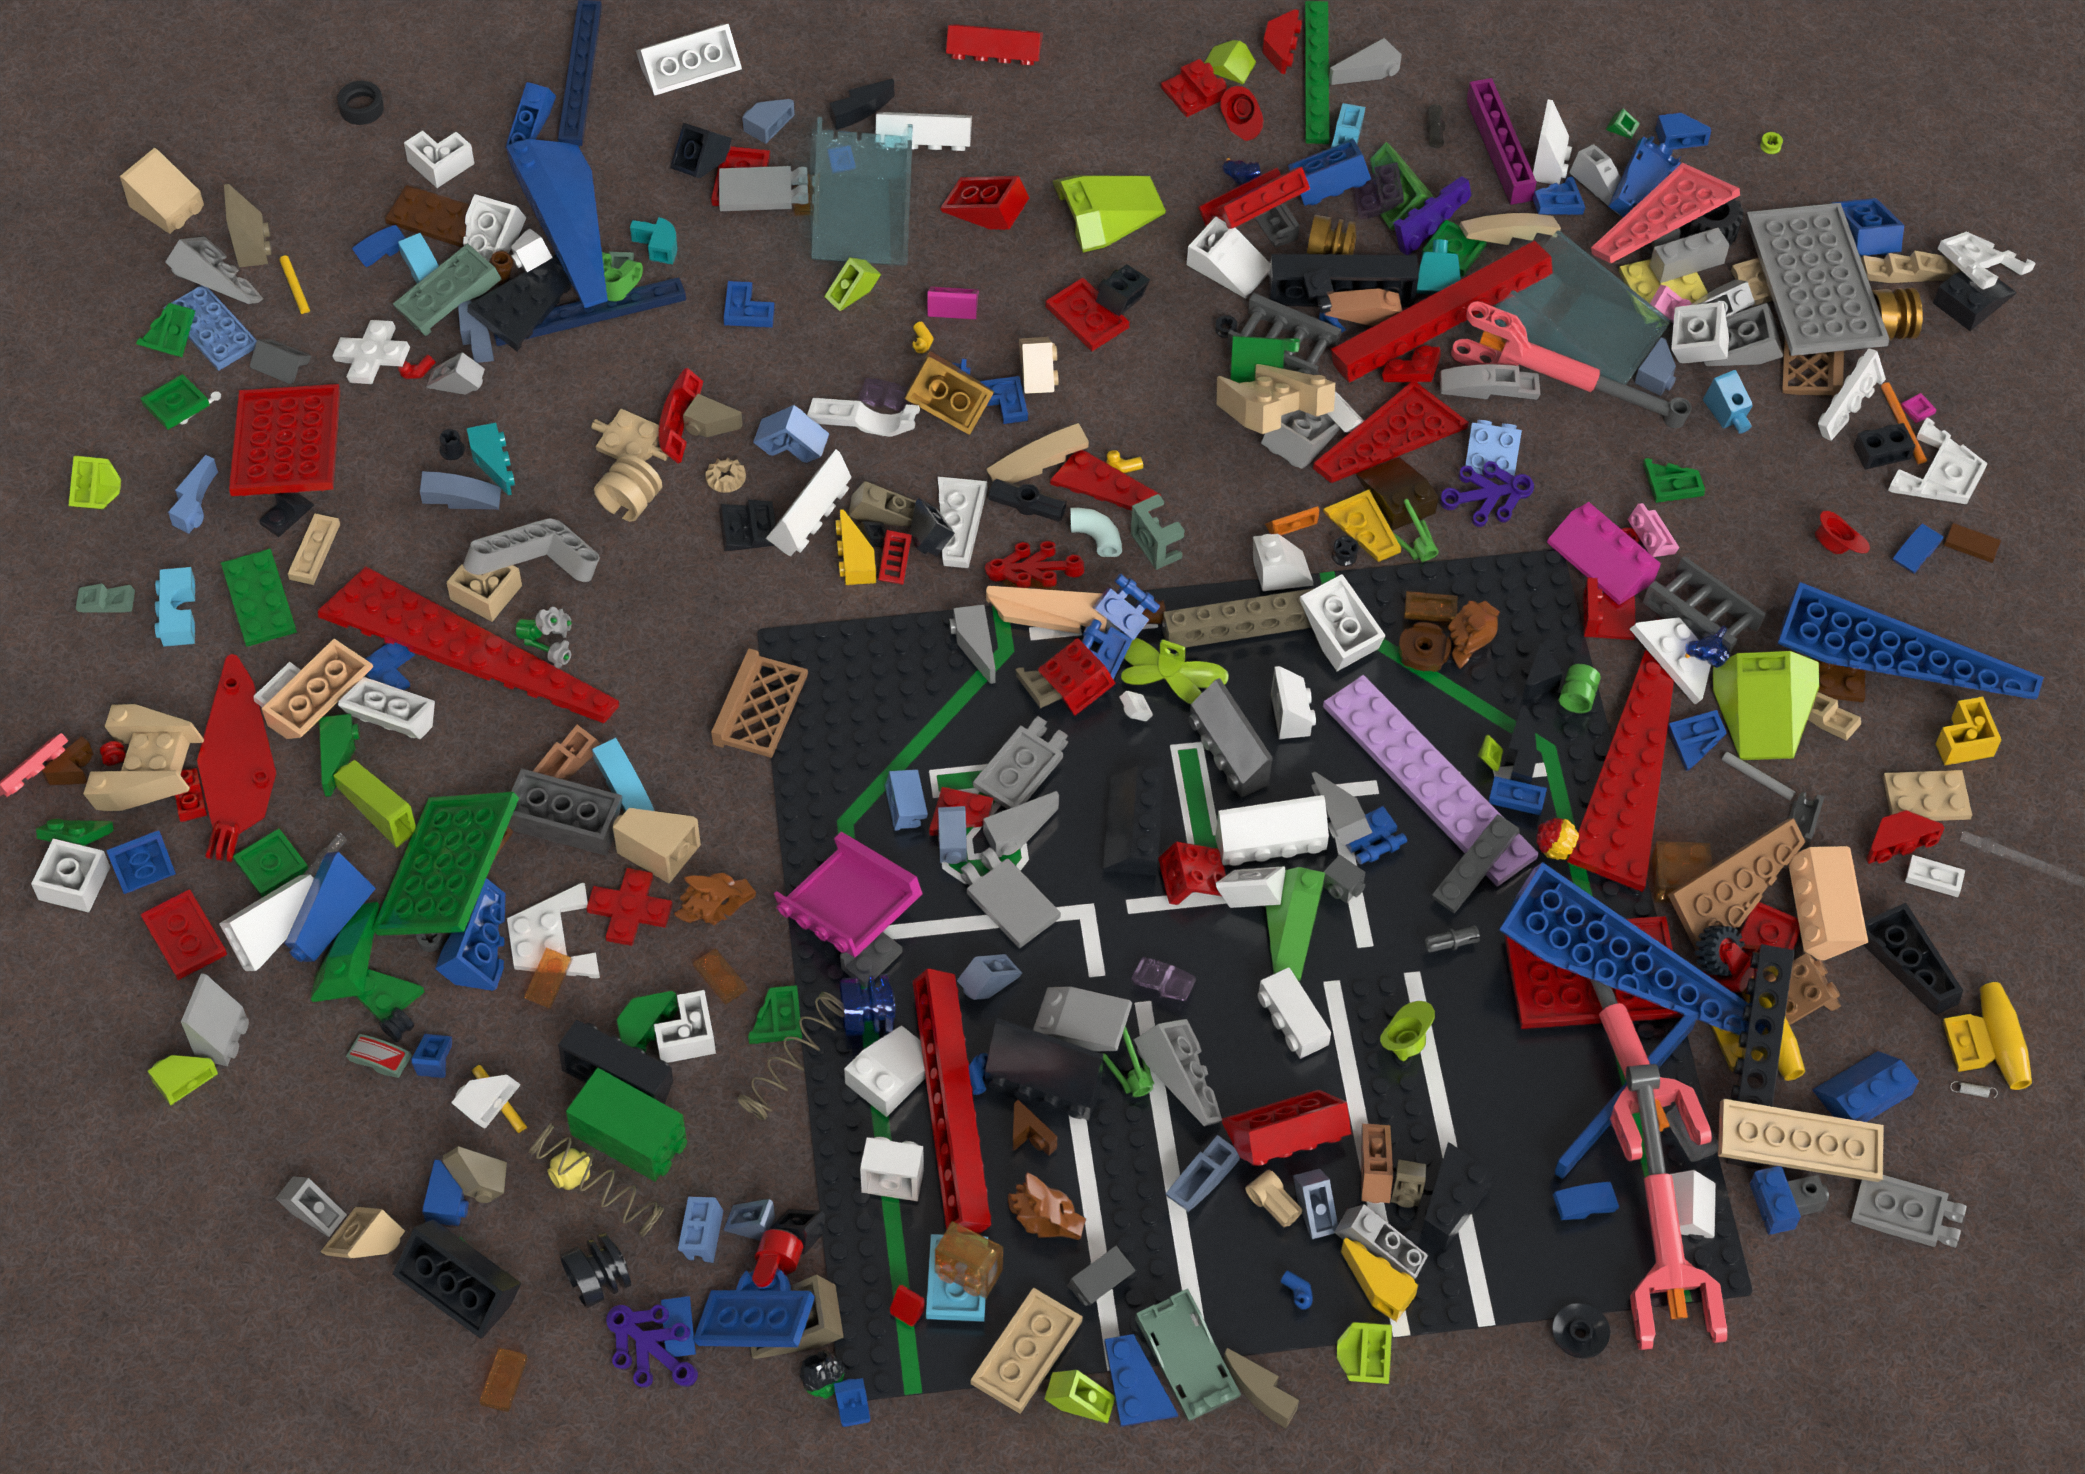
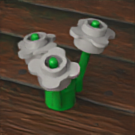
(545, 622)

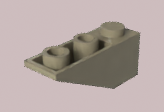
(880, 505)

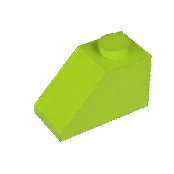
(852, 283)
(181, 1075)
(1079, 1395)

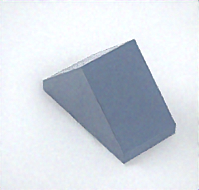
(751, 1219)

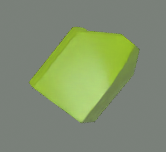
(1232, 61)
(93, 483)
(1366, 1352)

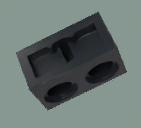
(1122, 289)
(1884, 446)

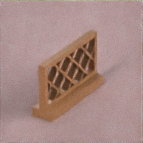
(1834, 378)
(737, 702)

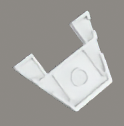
(1975, 254)
(1951, 474)
(542, 928)

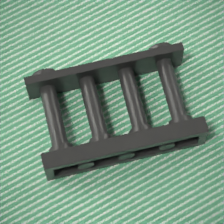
(1295, 321)
(1670, 606)

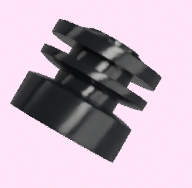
(596, 1269)

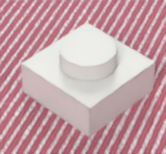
(1136, 706)

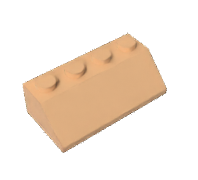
(315, 690)
(1827, 901)

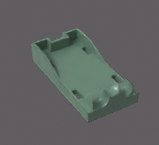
(449, 285)
(1187, 1355)

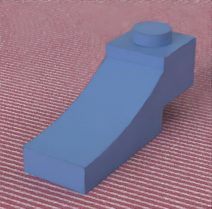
(188, 511)

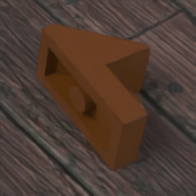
(65, 768)
(1027, 1126)

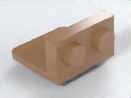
(1808, 989)

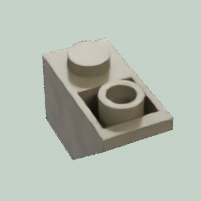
(1408, 1183)

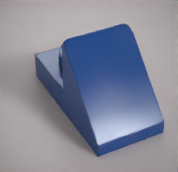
(431, 1055)

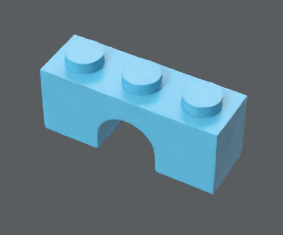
(173, 589)

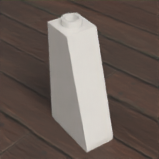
(266, 923)

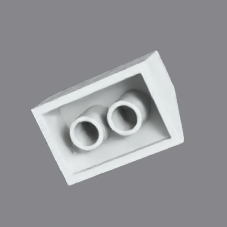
(389, 707)

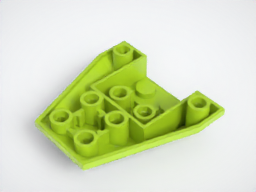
(1108, 206)
(1766, 701)

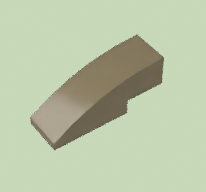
(1261, 1388)

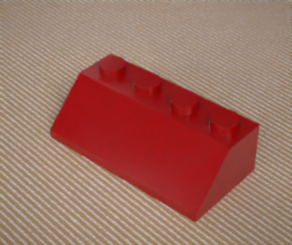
(994, 43)
(1288, 1126)

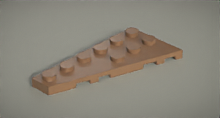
(1735, 885)

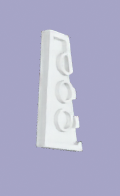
(962, 508)

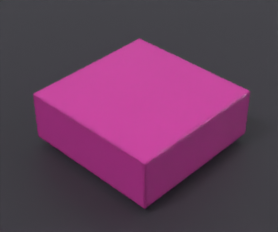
(1918, 408)

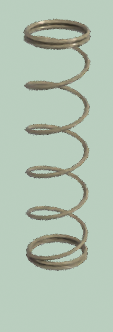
(742, 1099)
(650, 1222)

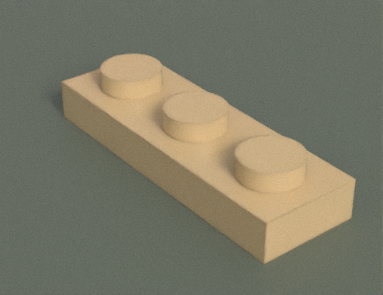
(314, 549)

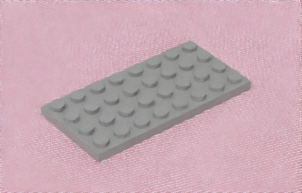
(1816, 279)

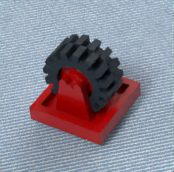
(1725, 957)

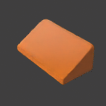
(1294, 522)

